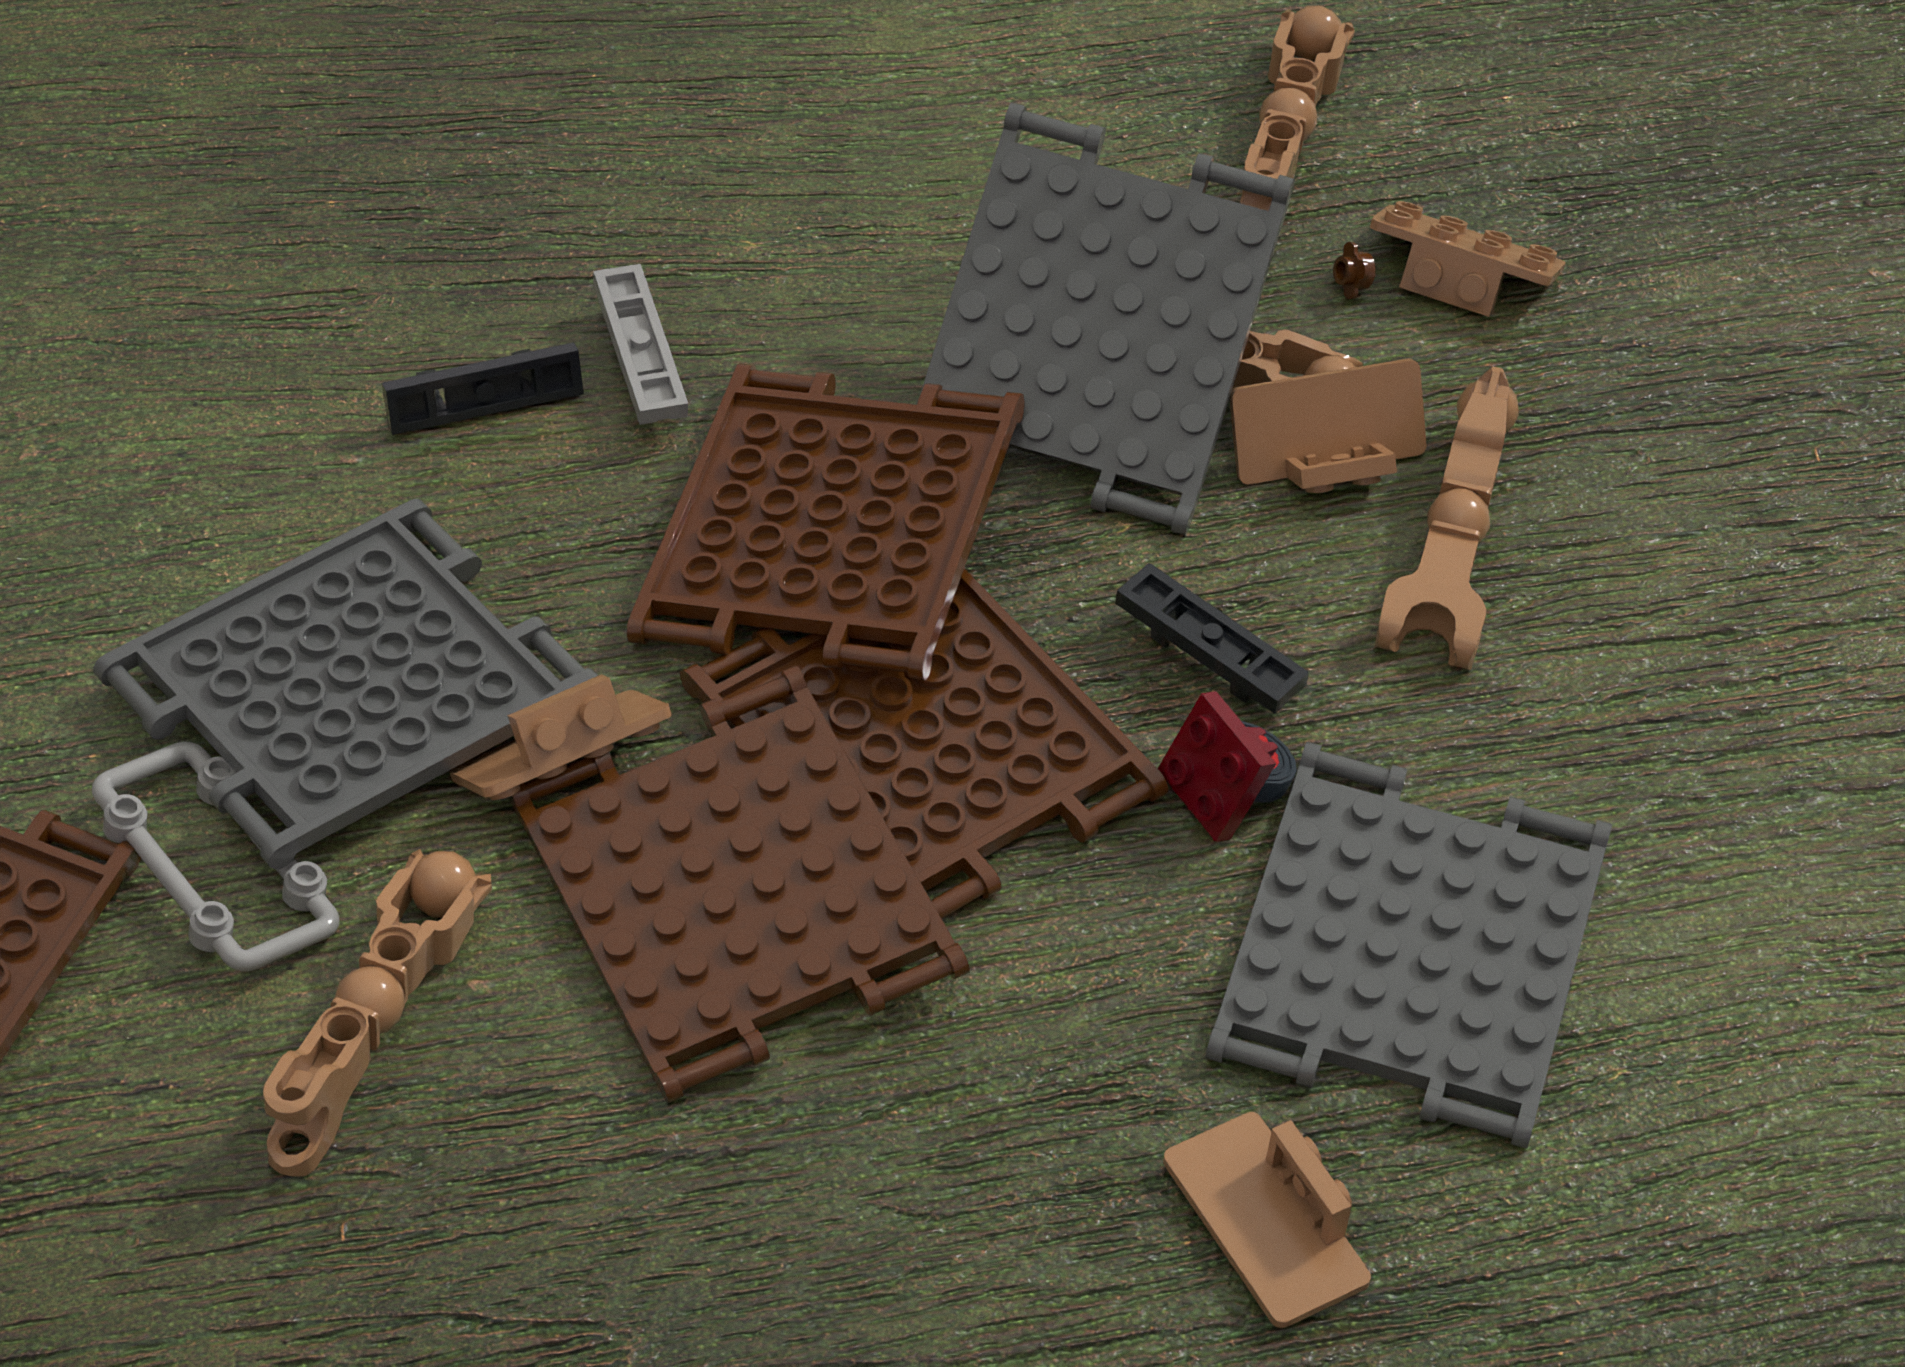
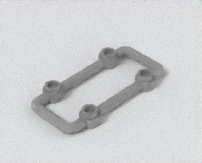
(209, 921)

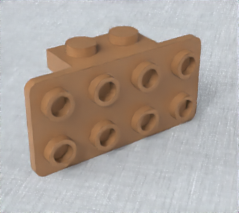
(1461, 263)
(1329, 426)
(558, 731)
(1272, 1214)

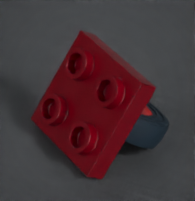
(1225, 766)

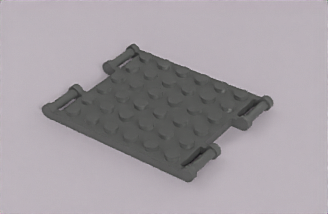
(1109, 310)
(342, 678)
(1412, 945)

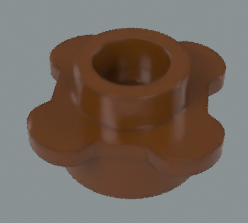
(1354, 270)

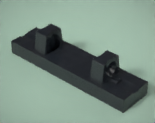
(482, 388)
(1211, 638)

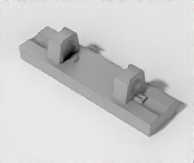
(640, 344)

